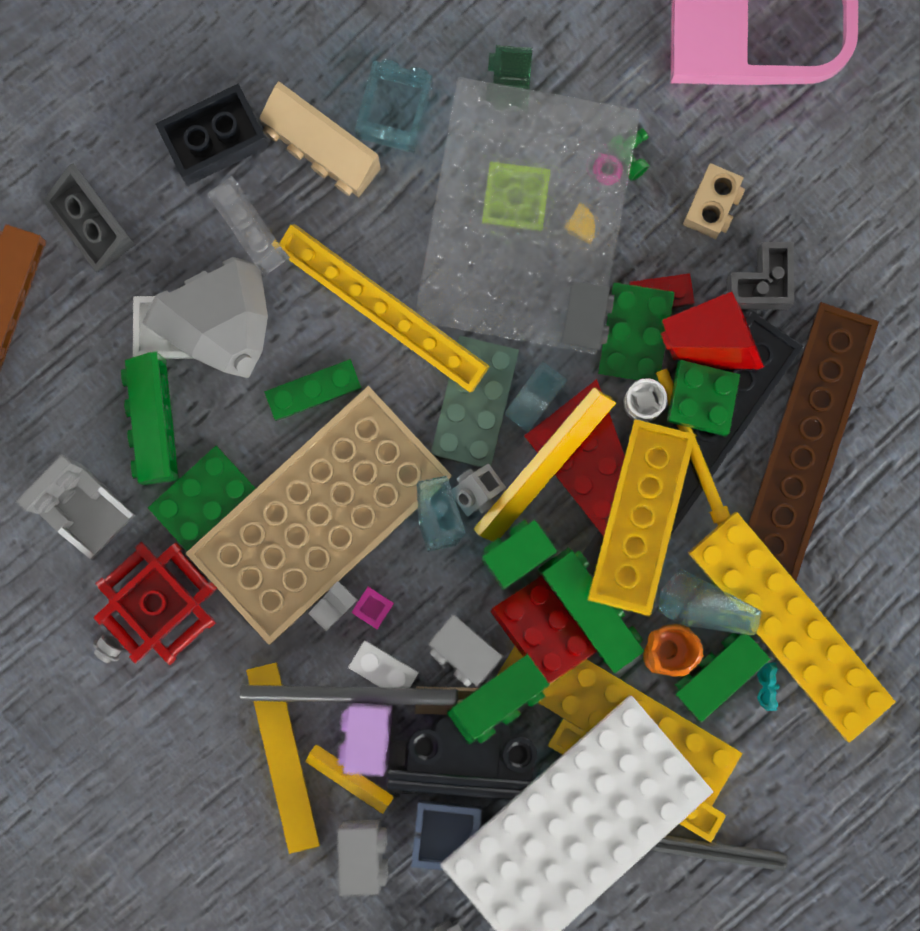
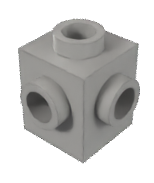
(472, 493)

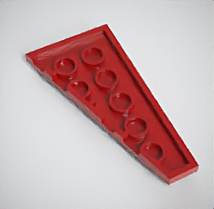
(593, 468)

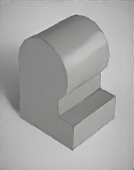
(333, 606)

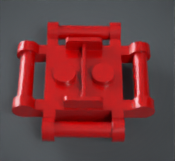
(155, 603)

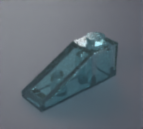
(706, 606)

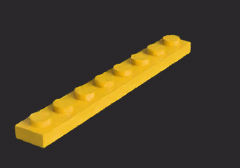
(383, 308)

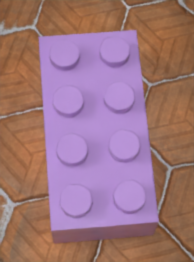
(366, 738)

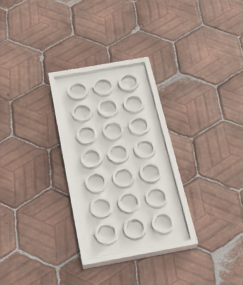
(578, 825)

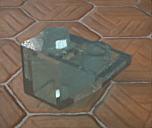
(535, 397)

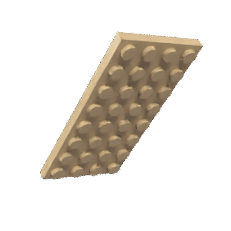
(317, 515)

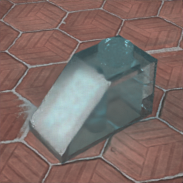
(438, 514)

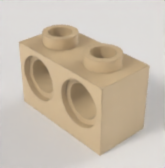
(708, 199)

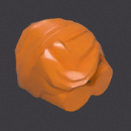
(672, 650)

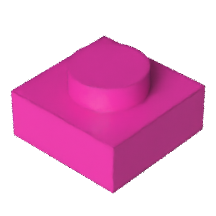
(372, 608)

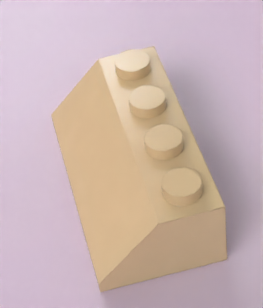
(319, 141)

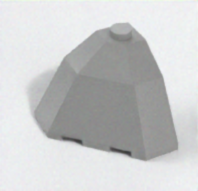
(215, 317)

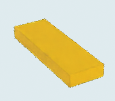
(354, 783)

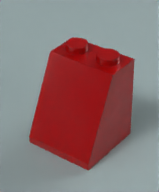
(712, 335)

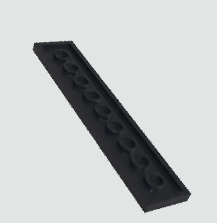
(754, 388)

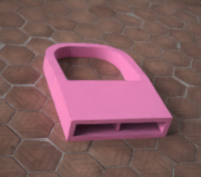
(712, 46)

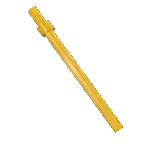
(719, 512)

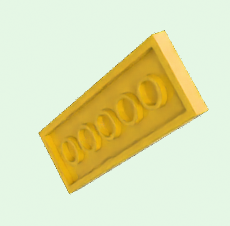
(641, 517)

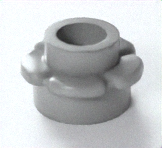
(107, 648)

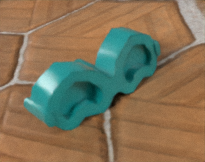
(767, 679)

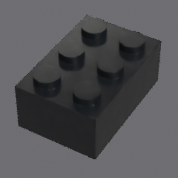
(212, 134)

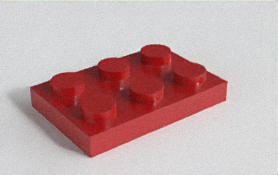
(543, 630)

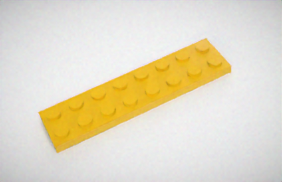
(793, 627)
(591, 693)

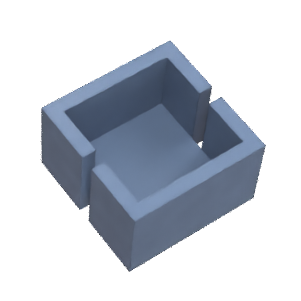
(443, 831)

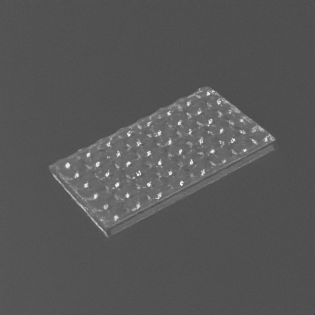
(524, 210)

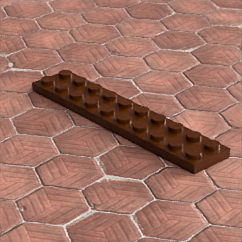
(811, 432)

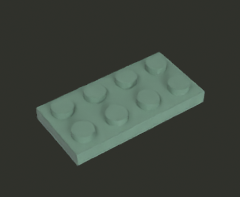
(473, 420)

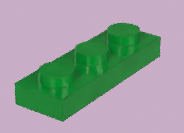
(313, 390)

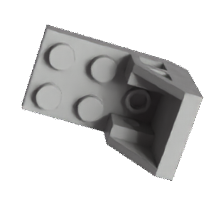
(77, 506)

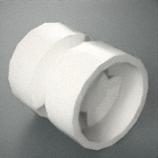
(645, 400)

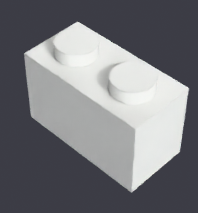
(382, 668)

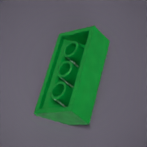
(151, 419)

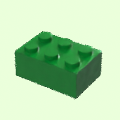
(518, 554)

